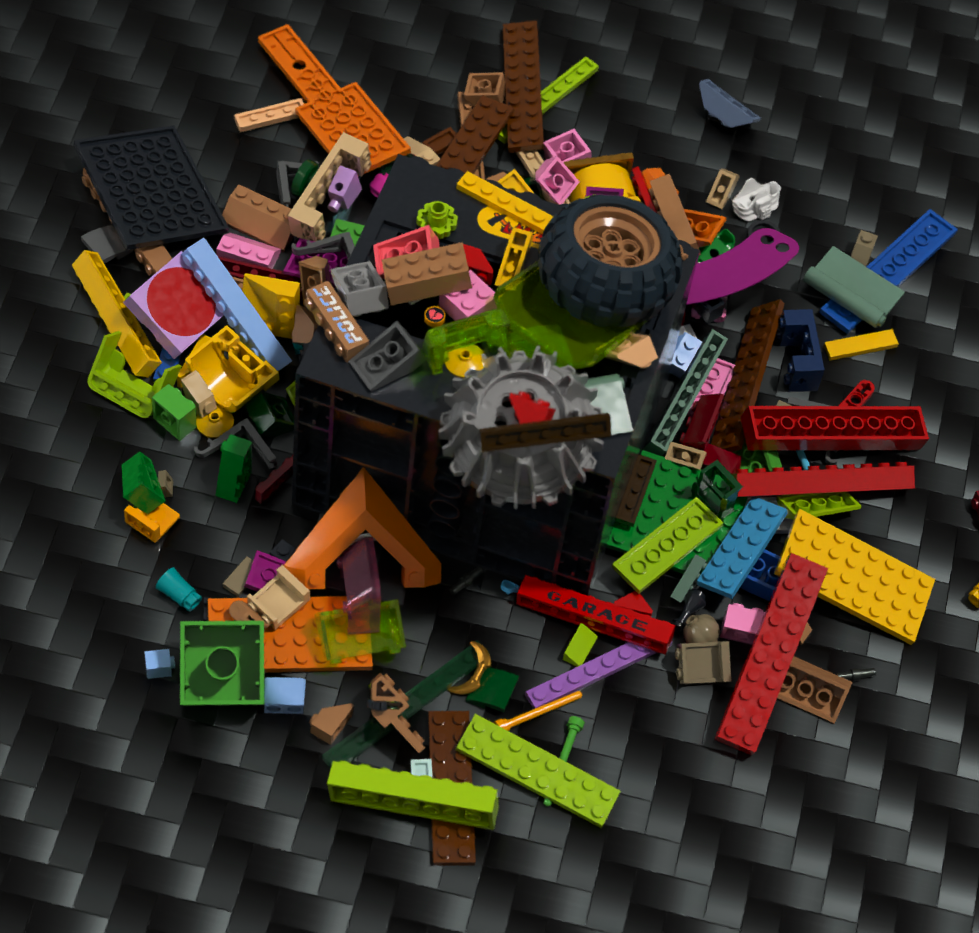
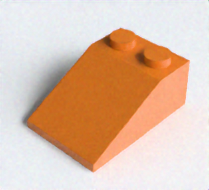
(704, 226)

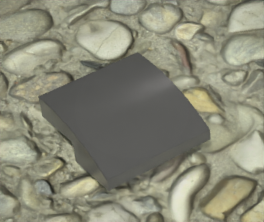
(106, 243)

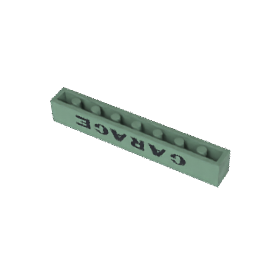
(685, 393)

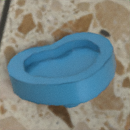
(509, 587)

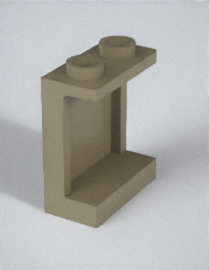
(703, 663)

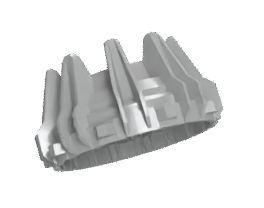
(524, 472)

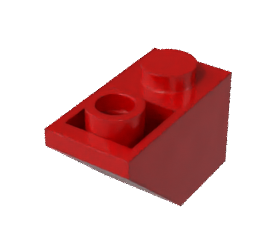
(478, 264)
(531, 410)

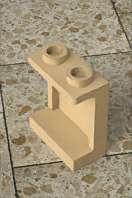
(279, 598)

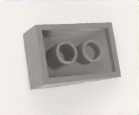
(360, 288)

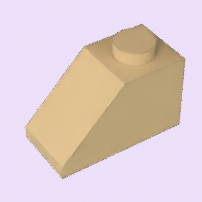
(722, 188)
(199, 393)
(685, 455)

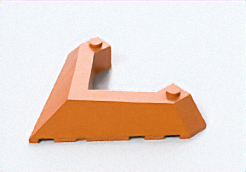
(359, 509)

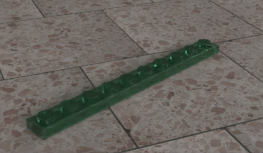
(418, 697)

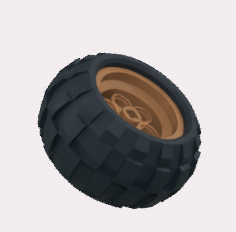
(610, 260)

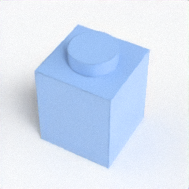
(159, 663)

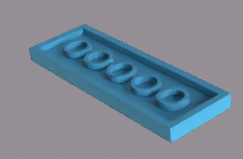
(742, 547)

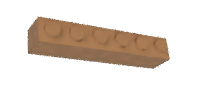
(672, 209)

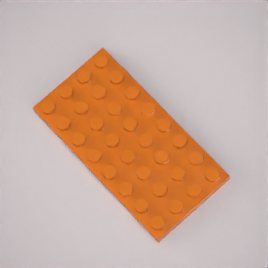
(296, 642)

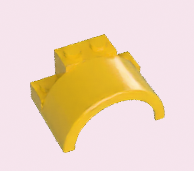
(602, 175)
(234, 379)

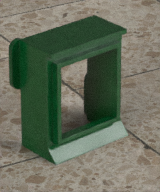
(710, 495)

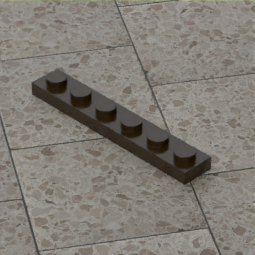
(545, 432)

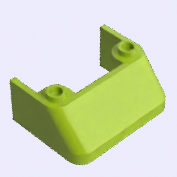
(122, 387)

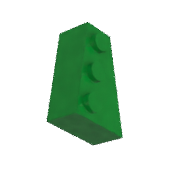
(234, 468)
(141, 483)

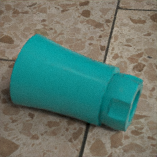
(178, 589)

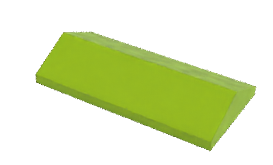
(818, 503)

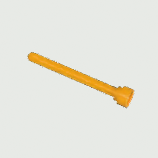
(507, 724)

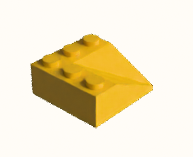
(274, 302)

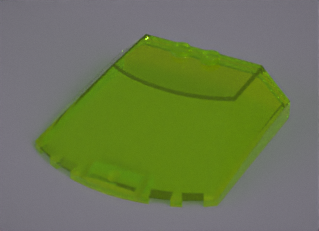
(535, 313)

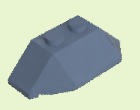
(724, 106)

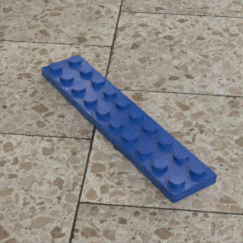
(899, 261)

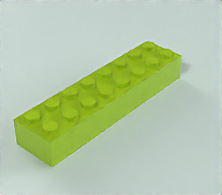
(413, 794)

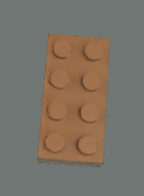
(426, 273)

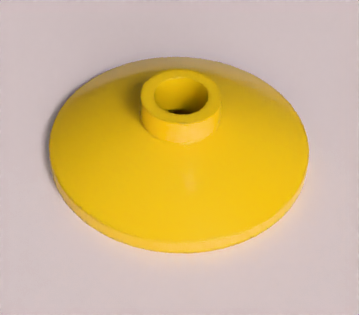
(459, 365)
(215, 427)

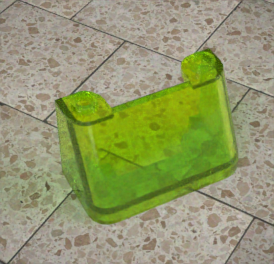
(487, 326)
(339, 644)

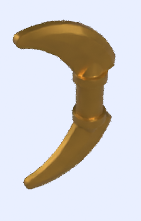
(473, 684)

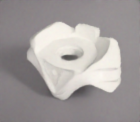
(765, 200)

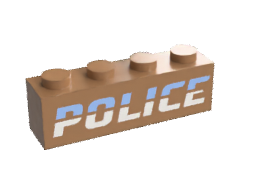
(335, 320)

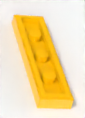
(860, 344)

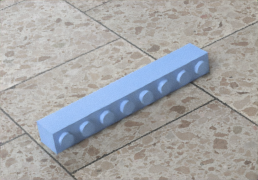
(234, 304)

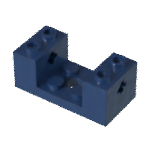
(799, 329)

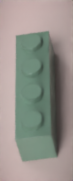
(690, 575)

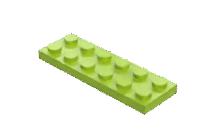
(667, 545)

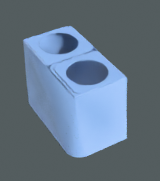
(284, 695)

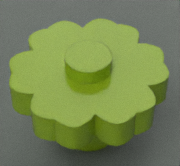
(439, 217)

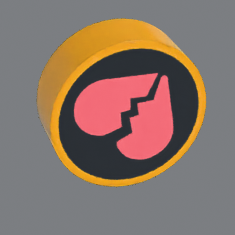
(434, 316)

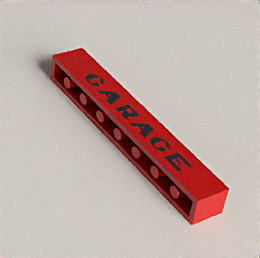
(595, 614)

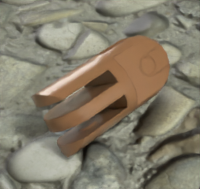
(243, 612)

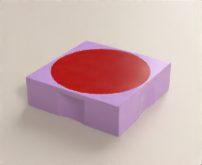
(174, 306)

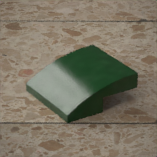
(494, 690)

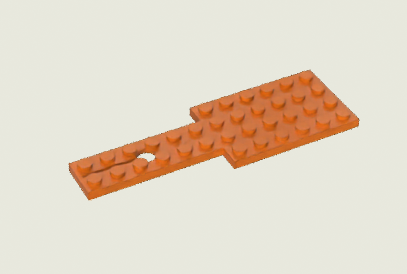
(329, 107)

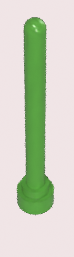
(574, 726)

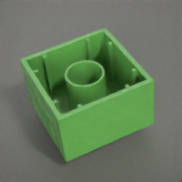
(221, 663)

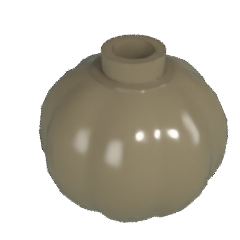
(701, 629)

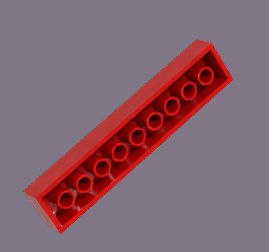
(834, 428)
(771, 654)

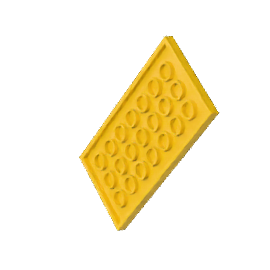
(861, 577)

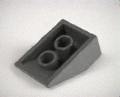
(388, 357)

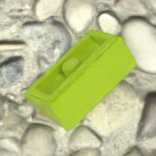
(580, 646)

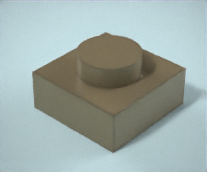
(166, 483)

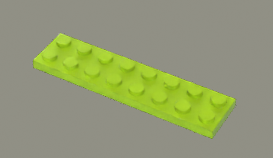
(538, 770)

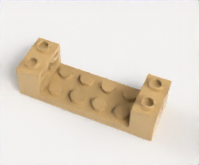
(304, 218)

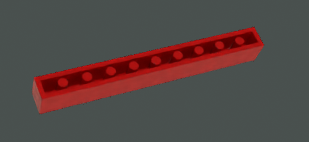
(825, 480)

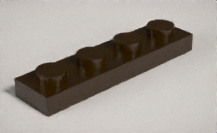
(635, 490)

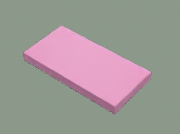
(716, 382)

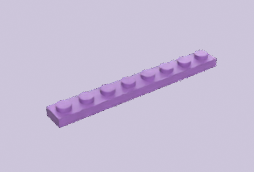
(587, 674)

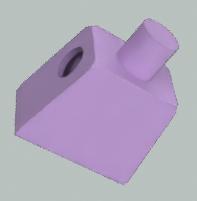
(343, 189)

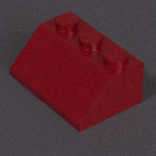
(703, 421)

